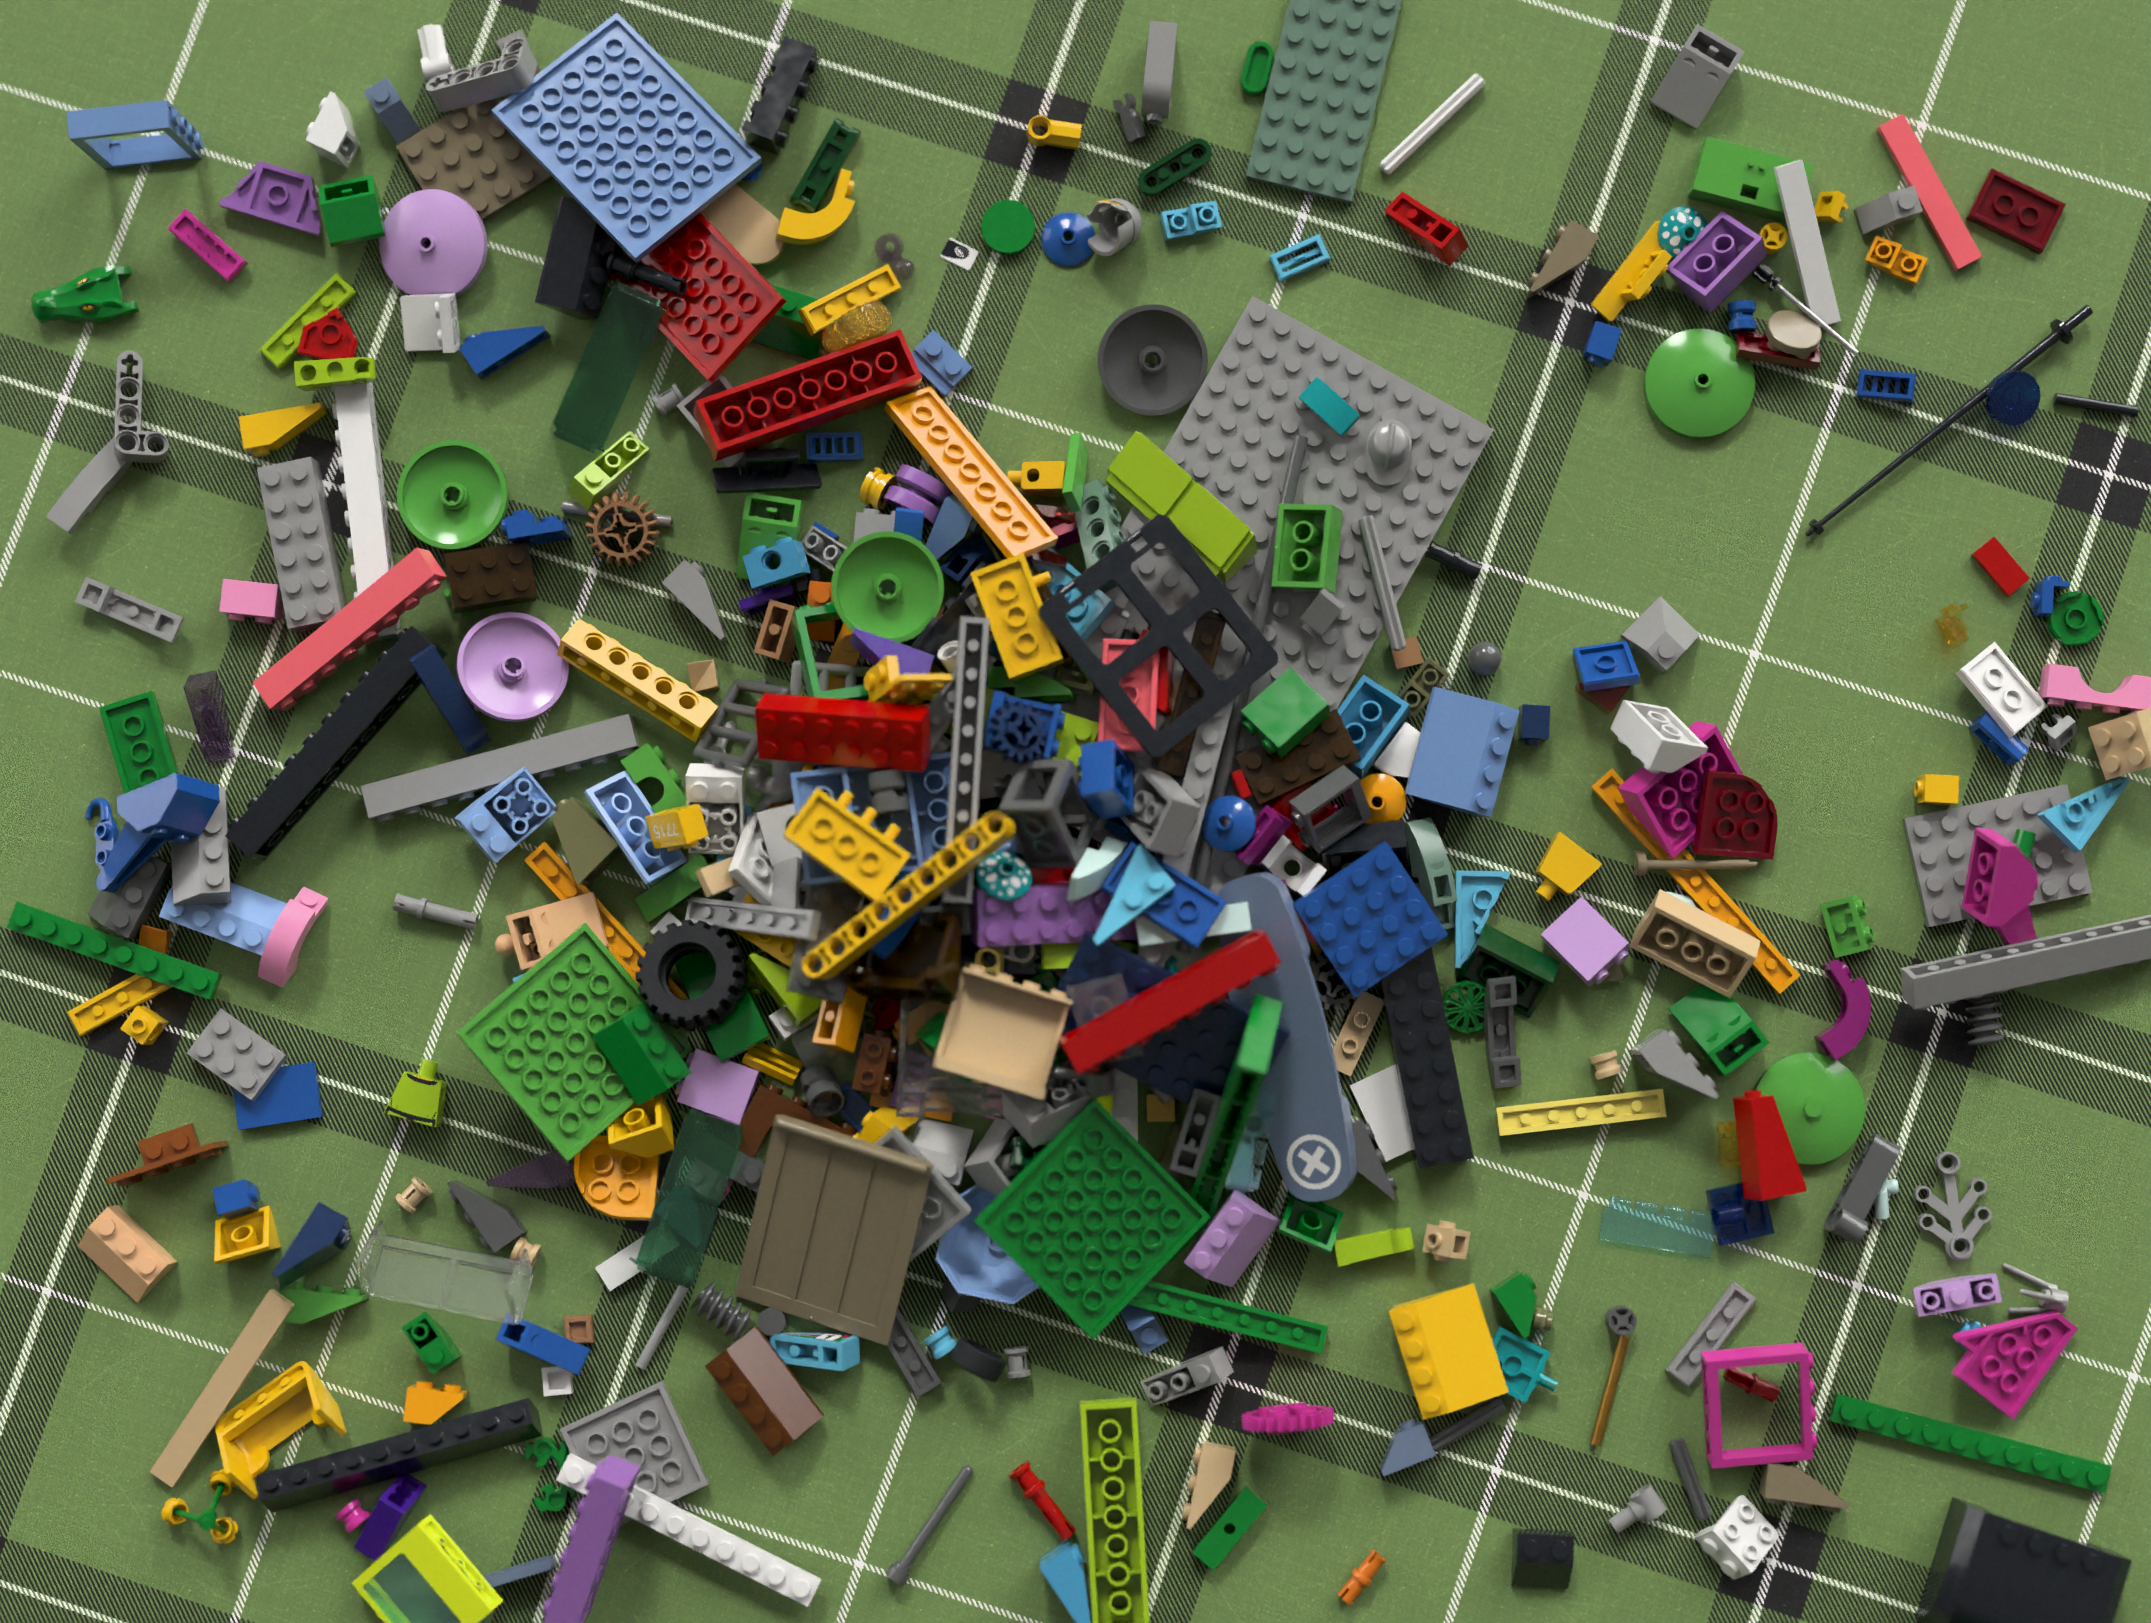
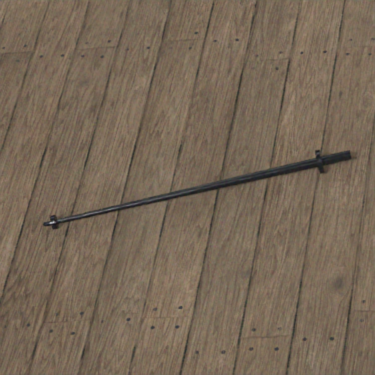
(2060, 331)

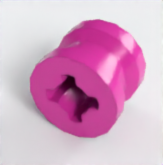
(352, 1515)

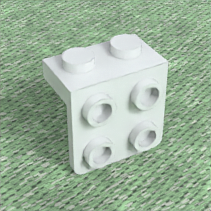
(1738, 1538)

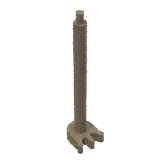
(1642, 864)

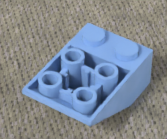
(506, 814)

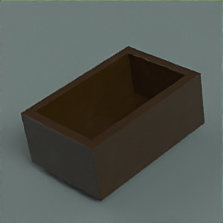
(490, 577)

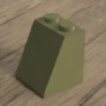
(584, 840)

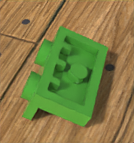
(1847, 925)

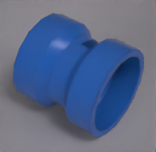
(1741, 316)

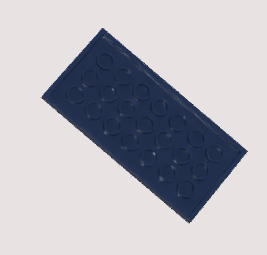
(1187, 1056)

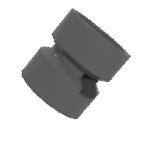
(888, 792)
(822, 1091)

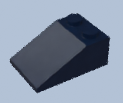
(314, 1245)

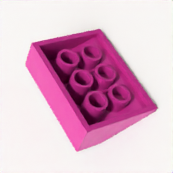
(1670, 801)

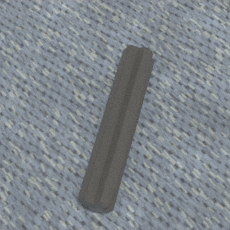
(1467, 1424)
(1690, 1479)

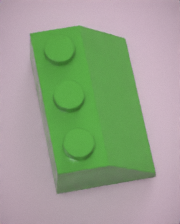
(1307, 547)

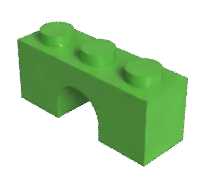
(648, 764)

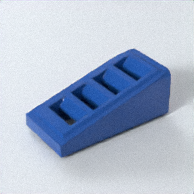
(1907, 398)
(812, 457)

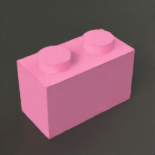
(251, 600)

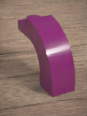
(1854, 1013)

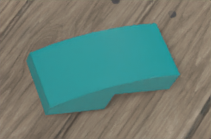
(1329, 406)

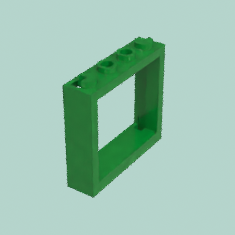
(810, 614)

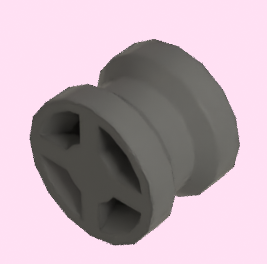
(1625, 1323)

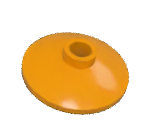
(1391, 794)

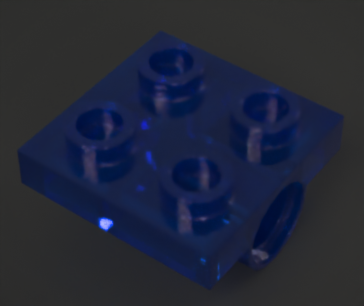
(1736, 1217)

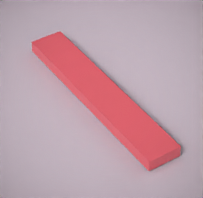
(1931, 193)

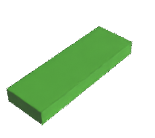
(1075, 472)

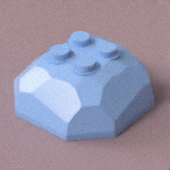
(976, 1262)

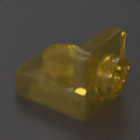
(1952, 629)

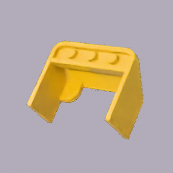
(269, 1418)

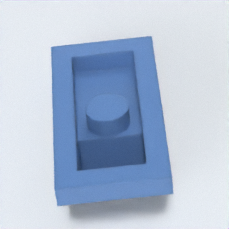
(1143, 1327)

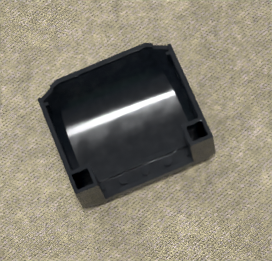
(2017, 1574)

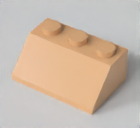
(126, 1252)

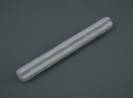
(1382, 583)

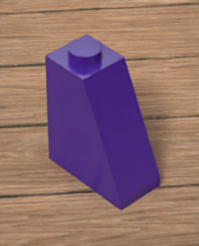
(389, 1516)

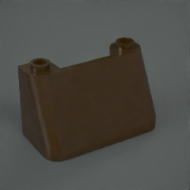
(918, 969)

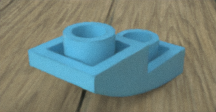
(1190, 221)

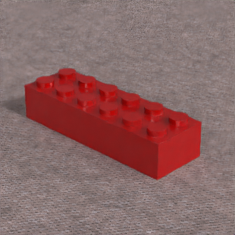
(843, 732)

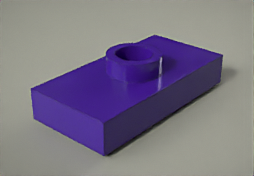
(760, 601)

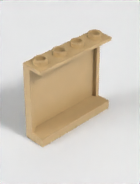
(1002, 1032)

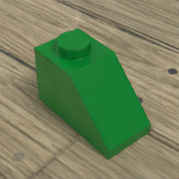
(1517, 1300)

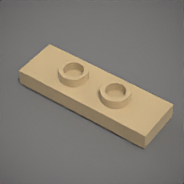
(1356, 1031)

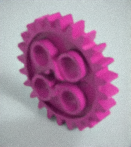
(1288, 1418)

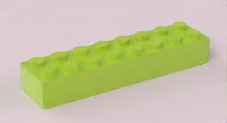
(1114, 1511)

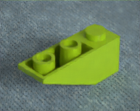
(607, 471)

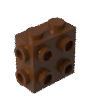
(876, 1064)

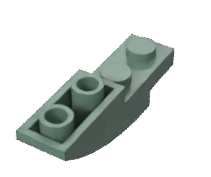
(1432, 868)

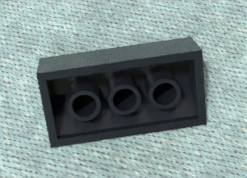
(575, 263)

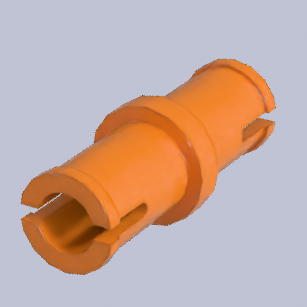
(1361, 1577)

